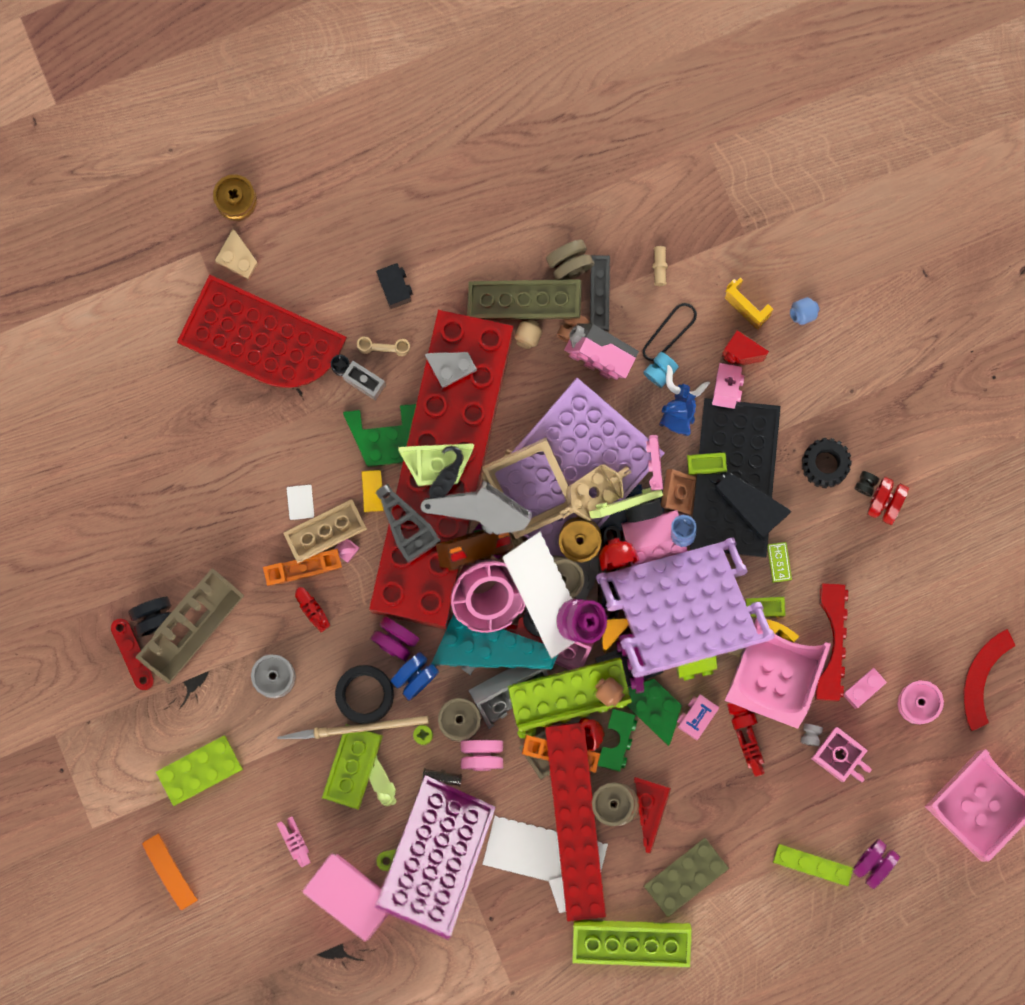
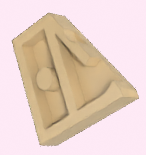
(236, 256)

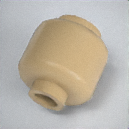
(528, 334)

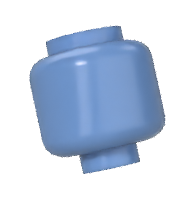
(804, 311)

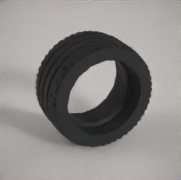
(351, 674)

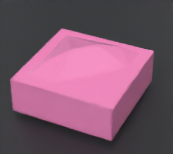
(347, 550)

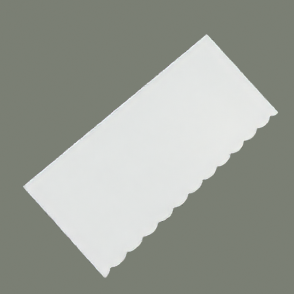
(540, 589)
(526, 849)

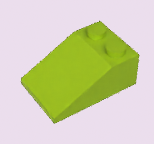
(702, 666)

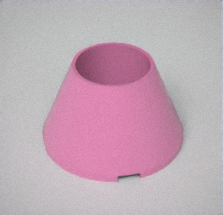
(490, 609)

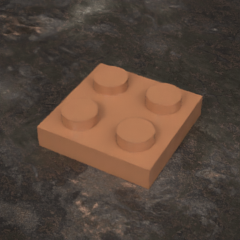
(679, 492)

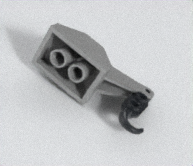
(487, 504)

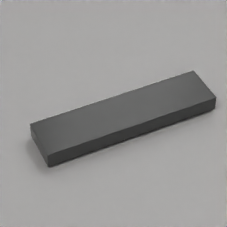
(600, 291)

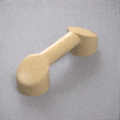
(365, 346)

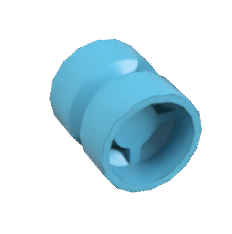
(657, 372)

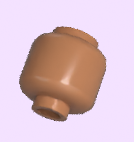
(609, 692)

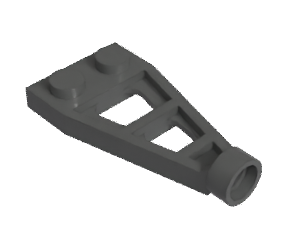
(419, 542)

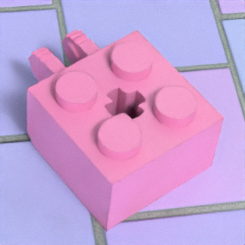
(851, 752)

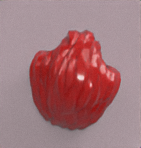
(594, 733)

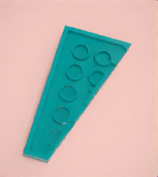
(489, 649)

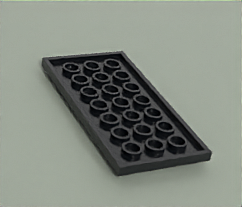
(750, 445)

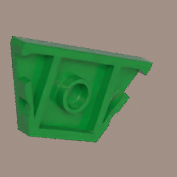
(656, 709)

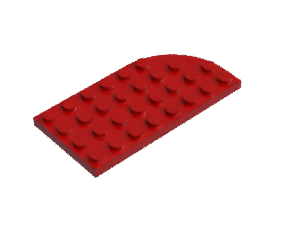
(258, 337)

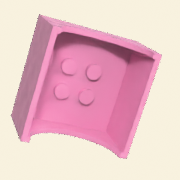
(777, 678)
(980, 806)
(347, 896)

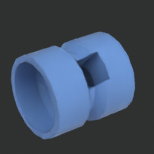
(683, 530)

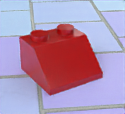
(743, 351)

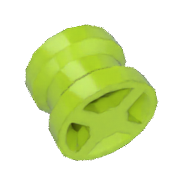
(425, 734)

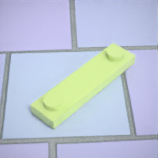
(604, 509)

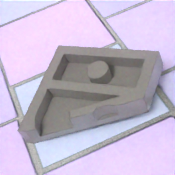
(450, 366)

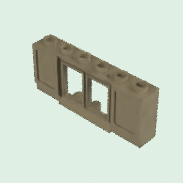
(164, 656)

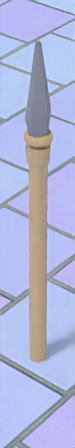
(325, 731)

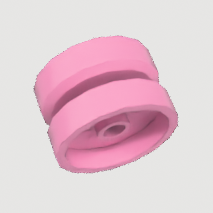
(909, 706)
(482, 756)

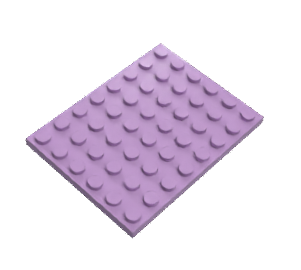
(582, 436)

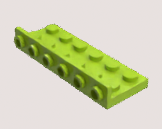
(564, 695)

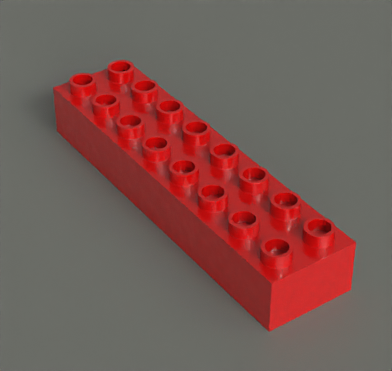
(443, 416)

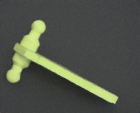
(382, 785)

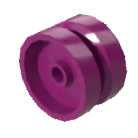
(581, 621)
(394, 639)
(873, 861)

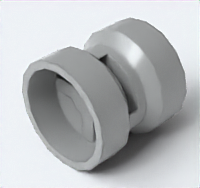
(811, 736)

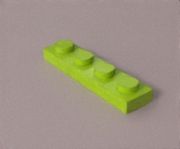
(813, 865)

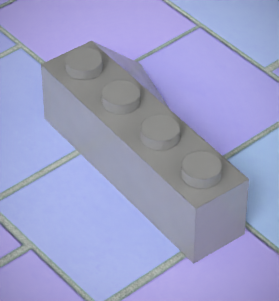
(493, 695)

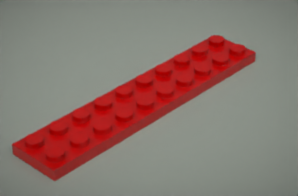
(575, 822)

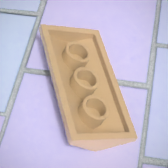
(324, 531)

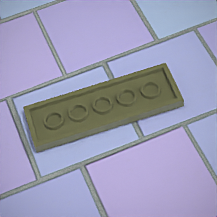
(524, 299)

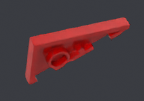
(651, 808)

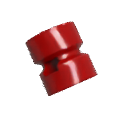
(741, 716)

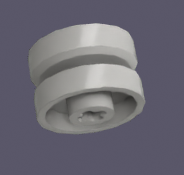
(284, 678)

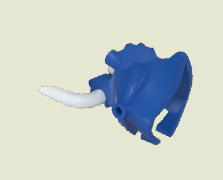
(680, 412)

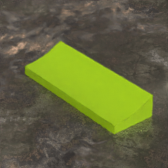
(632, 943)

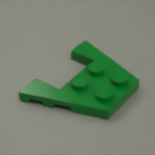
(381, 445)

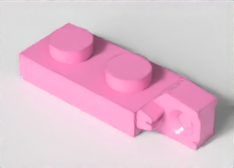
(655, 464)

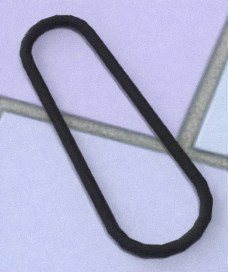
(654, 335)

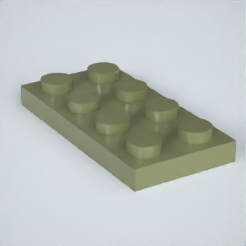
(686, 877)

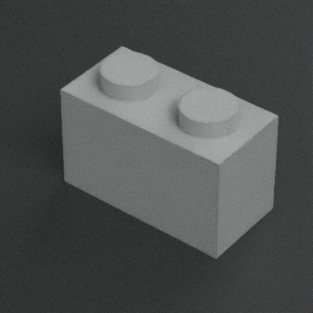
(364, 380)

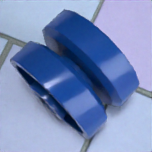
(412, 673)

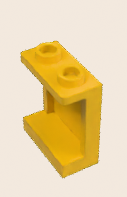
(744, 307)

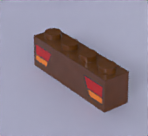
(472, 547)

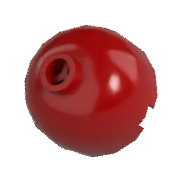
(617, 554)

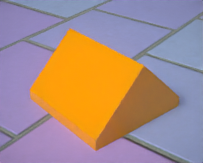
(612, 632)

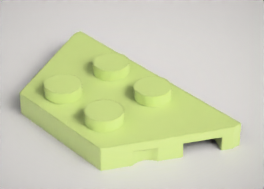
(428, 461)

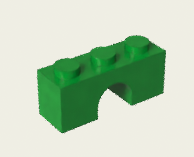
(623, 724)

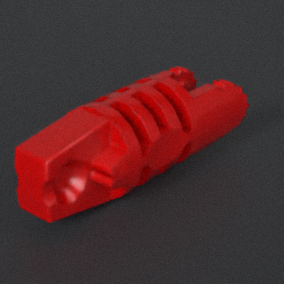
(312, 609)
(751, 751)

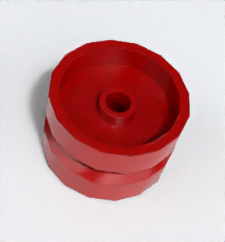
(885, 499)

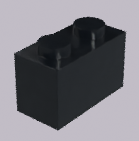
(394, 286)

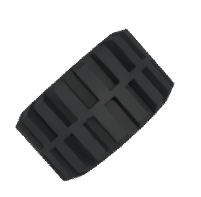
(826, 479)

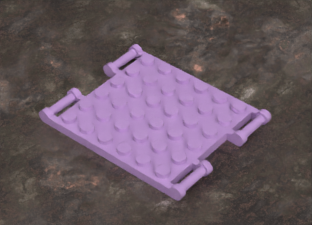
(684, 608)

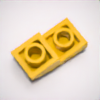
(370, 484)
(784, 632)

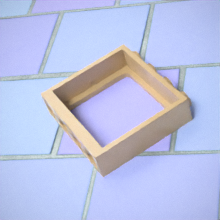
(542, 445)

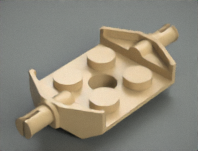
(608, 487)

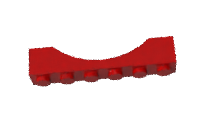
(833, 603)

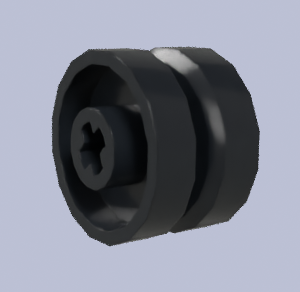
(150, 614)

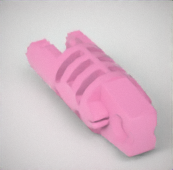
(295, 842)

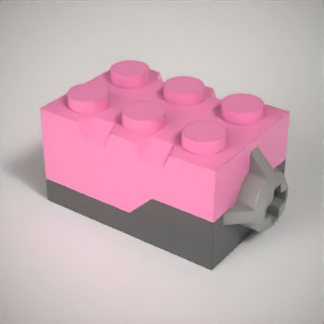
(600, 351)

